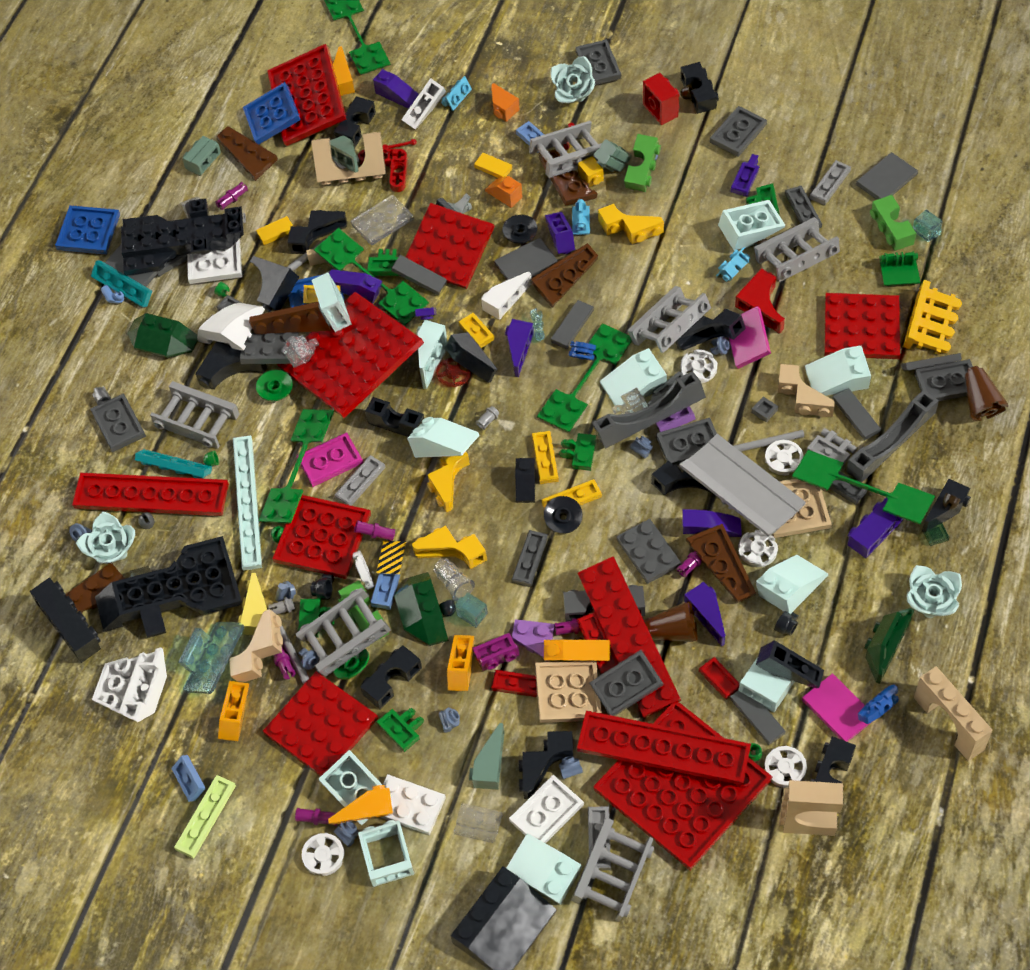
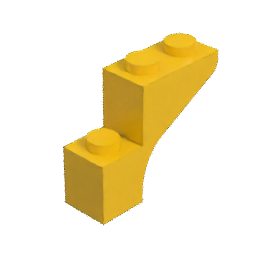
(635, 227)
(442, 480)
(442, 544)

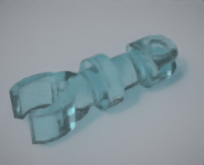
(537, 324)

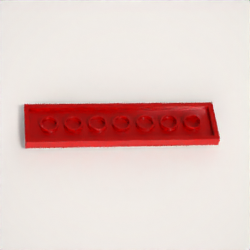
(151, 494)
(626, 627)
(664, 747)

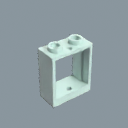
(331, 302)
(390, 872)

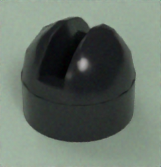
(448, 607)

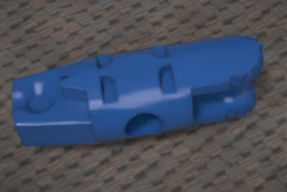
(879, 705)

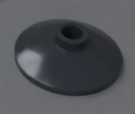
(520, 228)
(566, 506)

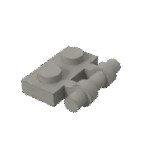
(827, 448)

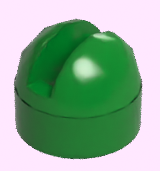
(221, 289)
(211, 459)
(279, 529)
(758, 752)

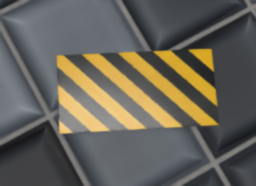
(391, 557)

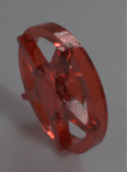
(452, 372)

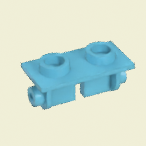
(457, 93)
(580, 218)
(728, 269)

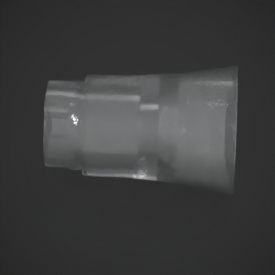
(453, 579)

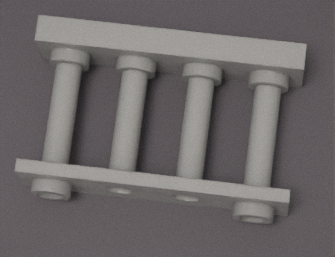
(566, 161)
(796, 236)
(661, 311)
(194, 399)
(359, 641)
(600, 852)

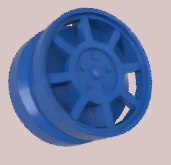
(583, 348)

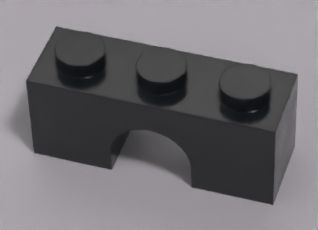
(703, 96)
(359, 111)
(383, 416)
(401, 663)
(837, 755)

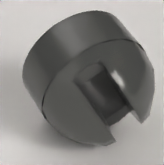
(143, 524)

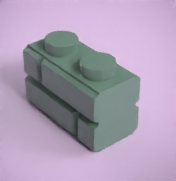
(201, 155)
(612, 156)

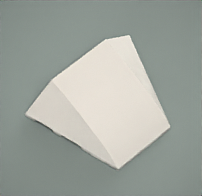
(229, 325)
(132, 685)

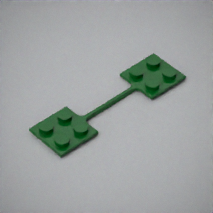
(367, 56)
(342, 250)
(565, 409)
(284, 501)
(902, 502)

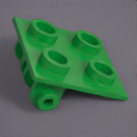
(899, 269)

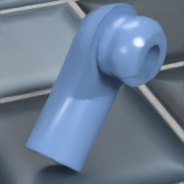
(116, 298)

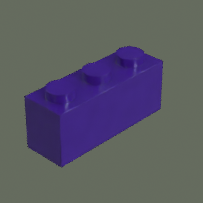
(872, 530)

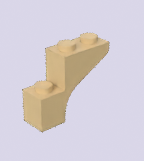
(807, 399)
(265, 643)

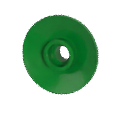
(274, 379)
(352, 666)

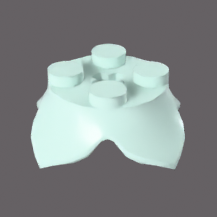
(564, 76)
(104, 530)
(925, 582)

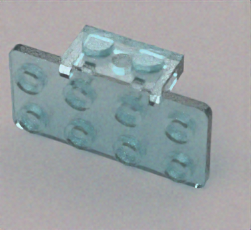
(208, 655)

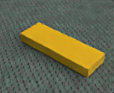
(545, 457)
(581, 493)

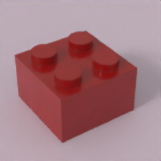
(661, 98)

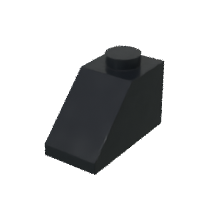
(525, 480)

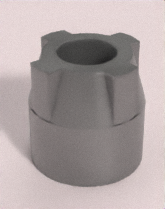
(101, 395)

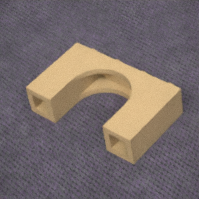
(327, 169)
(972, 730)
(811, 807)

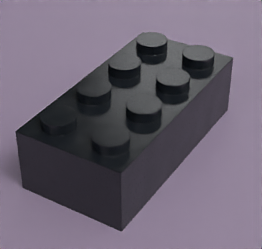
(66, 619)

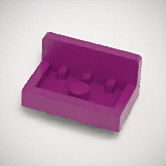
(496, 652)

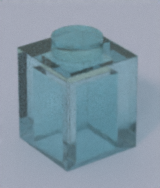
(927, 225)
(471, 609)

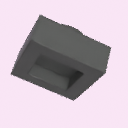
(764, 409)

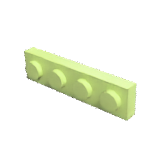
(205, 816)

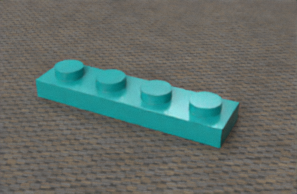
(119, 282)
(168, 462)

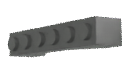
(682, 394)
(870, 457)

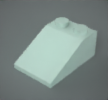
(750, 224)
(432, 350)
(638, 372)
(839, 372)
(440, 438)
(789, 583)
(348, 780)
(544, 868)

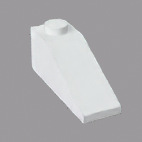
(424, 104)
(504, 295)

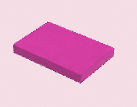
(753, 341)
(330, 459)
(836, 707)

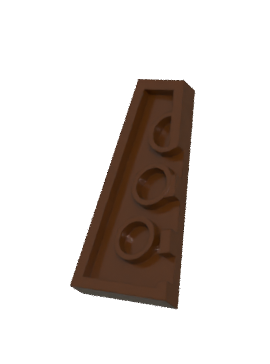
(249, 154)
(569, 184)
(561, 276)
(294, 319)
(721, 558)
(85, 593)

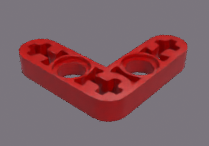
(395, 163)

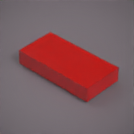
(719, 678)

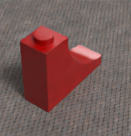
(758, 293)

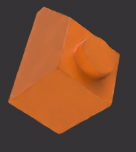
(504, 103)
(506, 190)

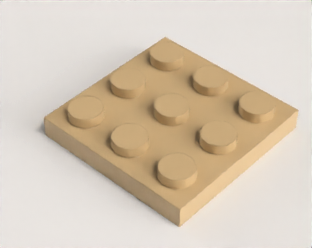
(812, 515)
(566, 690)

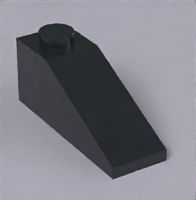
(470, 355)
(939, 512)
(789, 665)

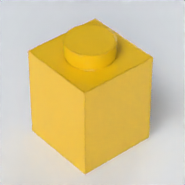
(590, 171)

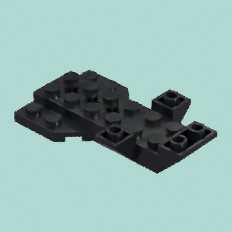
(152, 240)
(150, 593)

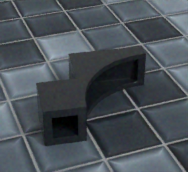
(670, 478)

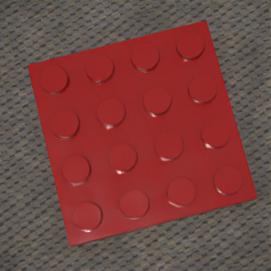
(450, 244)
(864, 322)
(321, 537)
(320, 724)

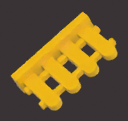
(926, 325)

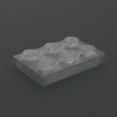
(382, 220)

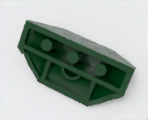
(161, 336)
(421, 610)
(886, 641)

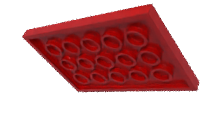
(314, 92)

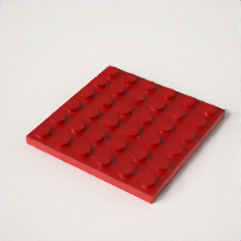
(356, 358)
(676, 808)

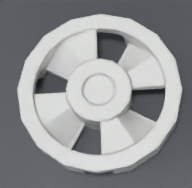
(699, 365)
(783, 457)
(757, 548)
(363, 570)
(785, 766)
(322, 854)

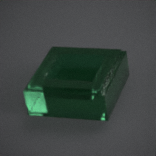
(937, 535)

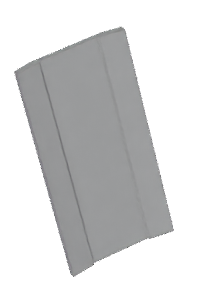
(743, 485)

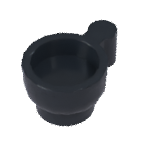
(323, 587)
(786, 623)

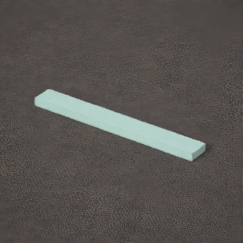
(247, 503)

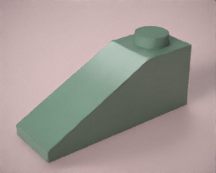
(344, 152)
(488, 762)

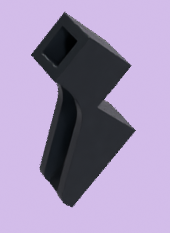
(320, 224)
(726, 324)
(536, 763)

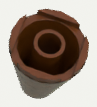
(983, 395)
(674, 624)

